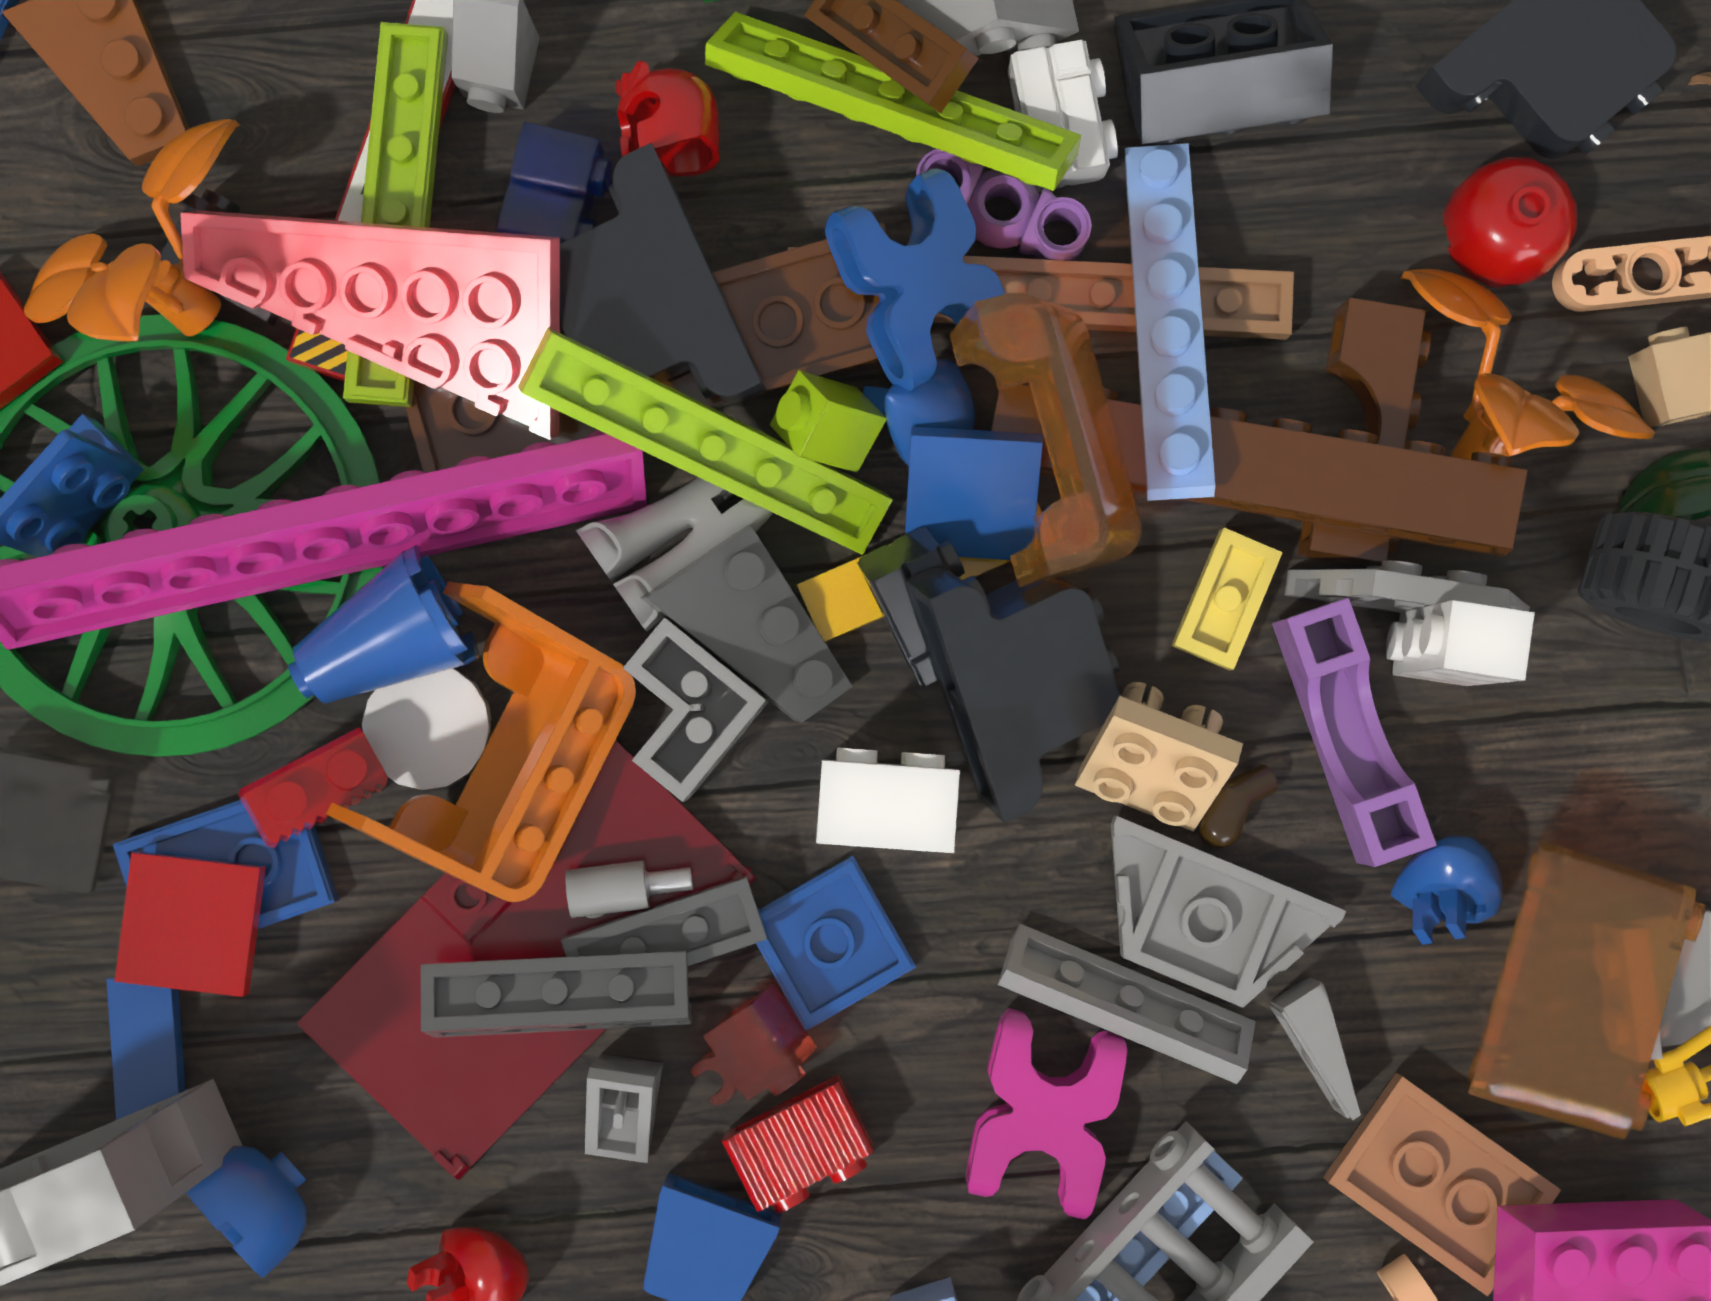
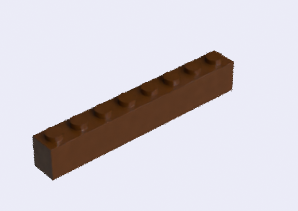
(1326, 478)

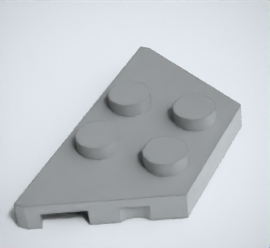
(1397, 587)
(1207, 916)

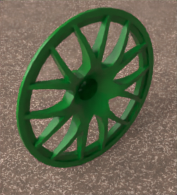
(176, 493)

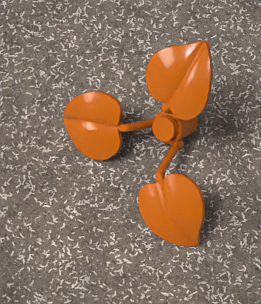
(109, 298)
(1512, 416)

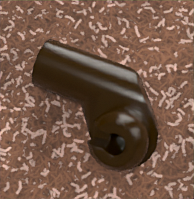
(1229, 810)

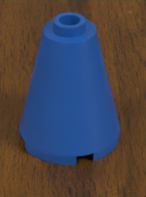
(384, 634)

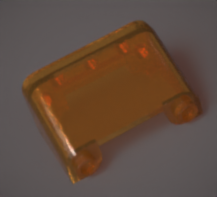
(1051, 349)
(1583, 991)

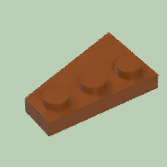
(109, 67)

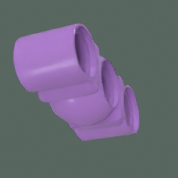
(1033, 209)

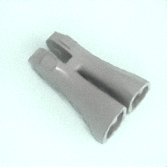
(630, 538)

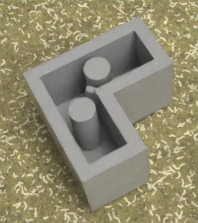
(999, 24)
(707, 703)

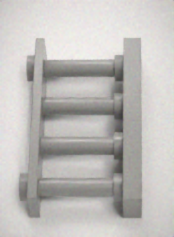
(1252, 1267)

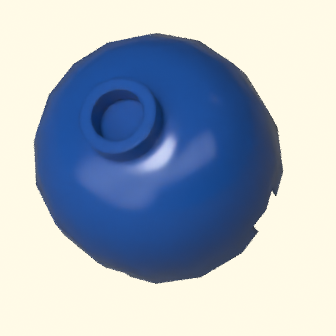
(254, 1205)

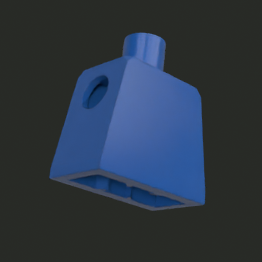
(706, 1243)

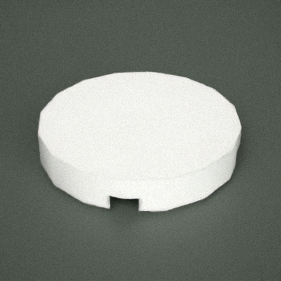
(428, 729)

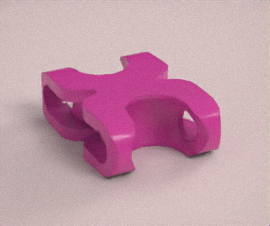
(1046, 1114)

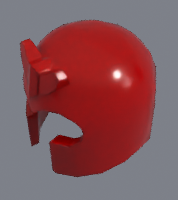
(673, 114)

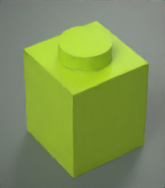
(827, 421)

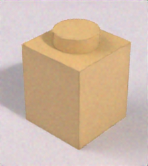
(1673, 377)

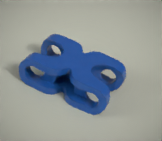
(913, 278)

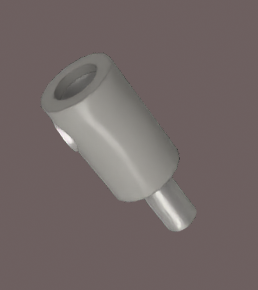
(619, 887)

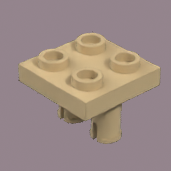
(1159, 761)

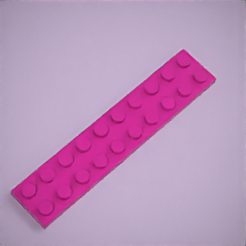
(316, 537)

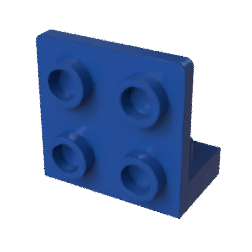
(66, 489)

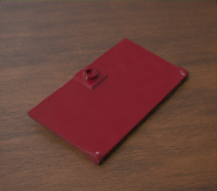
(471, 1089)

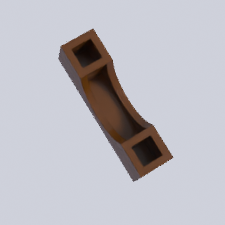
(1376, 357)

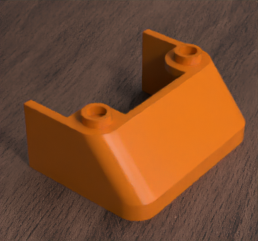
(535, 765)

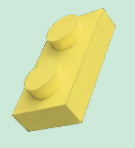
(1226, 599)

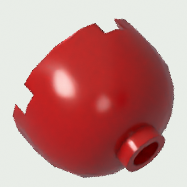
(1510, 221)

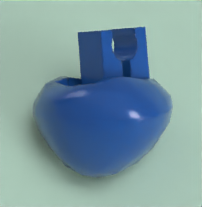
(938, 403)
(1450, 884)

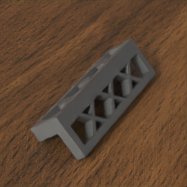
(555, 994)

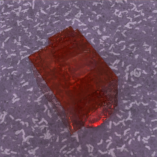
(756, 1048)

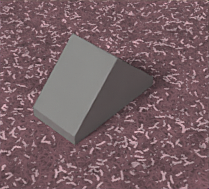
(621, 1107)

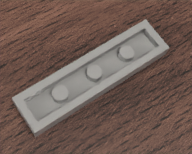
(1128, 1003)

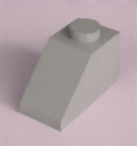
(493, 52)

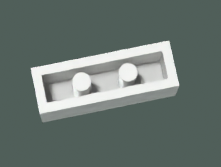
(1461, 643)

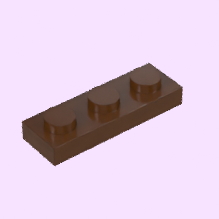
(898, 45)

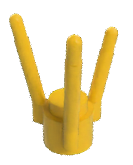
(1679, 1085)

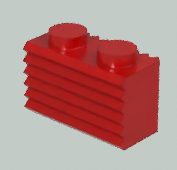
(305, 788)
(799, 1145)

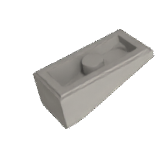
(1311, 1027)

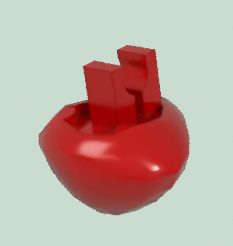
(472, 1268)

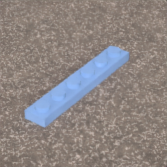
(1169, 324)

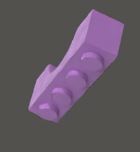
(1334, 691)

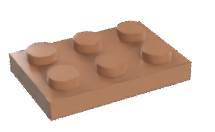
(1435, 1179)

